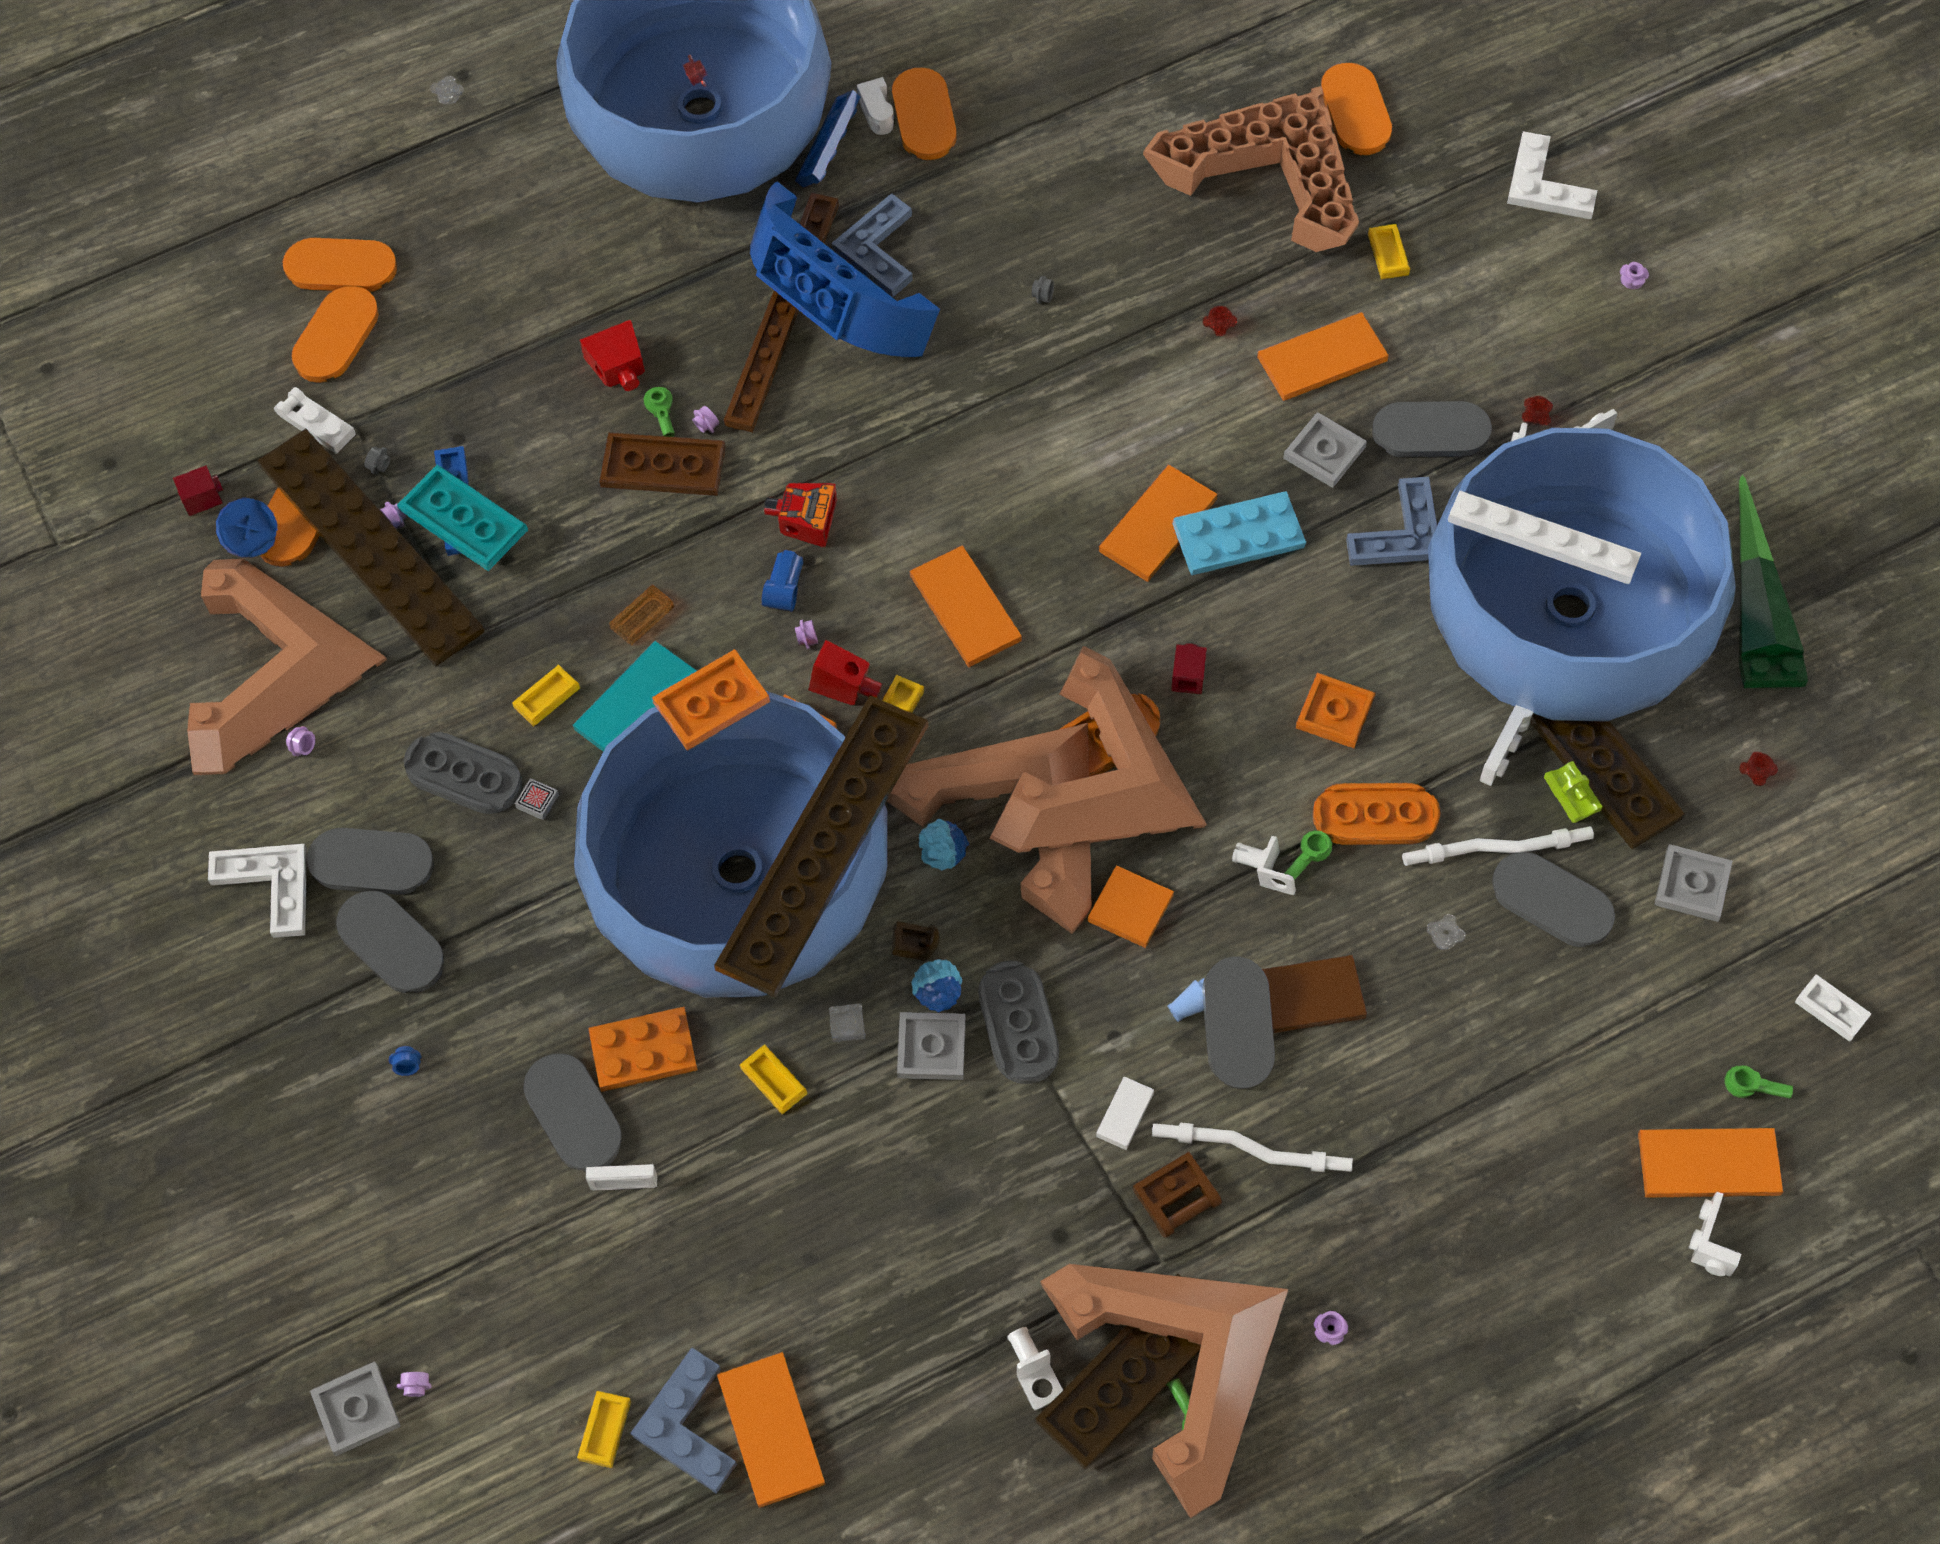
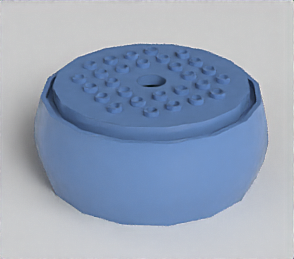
(630, 90)
(1636, 636)
(669, 817)

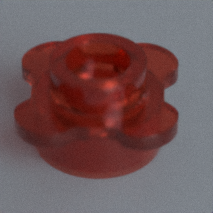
(695, 71)
(1222, 314)
(1539, 404)
(1762, 761)

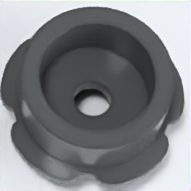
(1043, 289)
(377, 460)

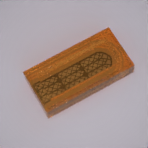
(641, 615)

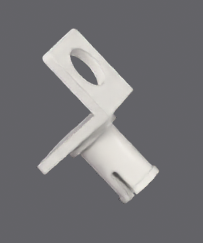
(1264, 861)
(1033, 1367)

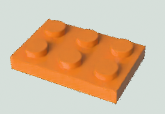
(711, 699)
(642, 1049)

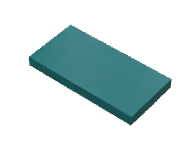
(462, 517)
(631, 695)

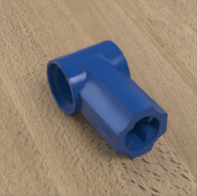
(782, 588)

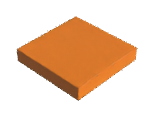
(1335, 710)
(1130, 906)

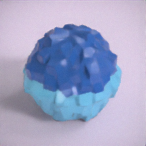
(942, 844)
(937, 985)

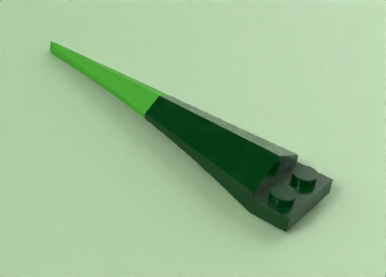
(1768, 635)

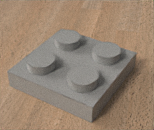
(1324, 449)
(1693, 883)
(931, 1046)
(355, 1408)

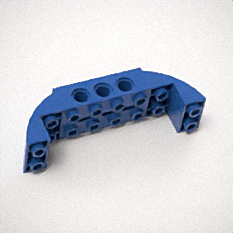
(831, 288)

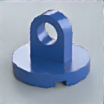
(246, 528)

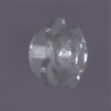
(447, 90)
(1442, 940)

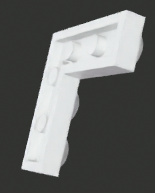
(1532, 192)
(281, 864)

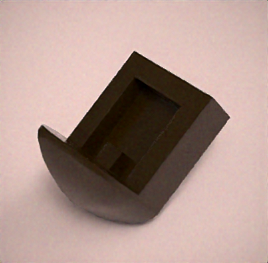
(914, 940)

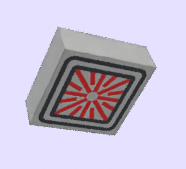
(537, 799)

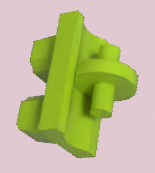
(1573, 792)

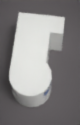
(875, 105)

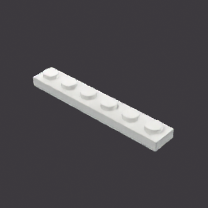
(1544, 537)

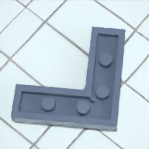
(860, 246)
(1399, 544)
(663, 1428)

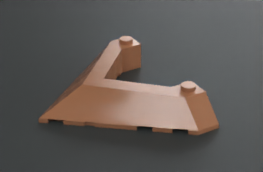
(1285, 132)
(312, 667)
(1118, 804)
(1062, 877)
(1234, 1333)

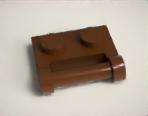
(1171, 1185)

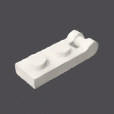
(321, 423)
(1507, 741)

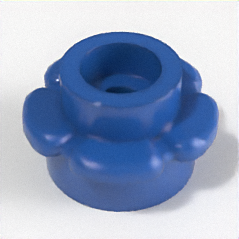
(405, 1061)

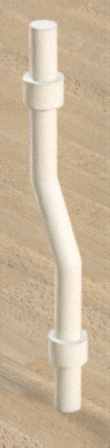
(1436, 853)
(1316, 1161)

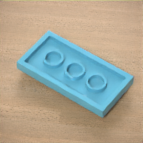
(1239, 533)

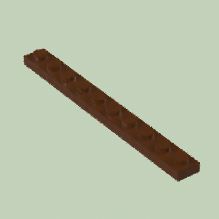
(774, 331)

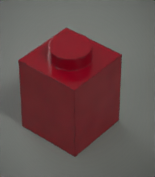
(198, 490)
(1189, 668)

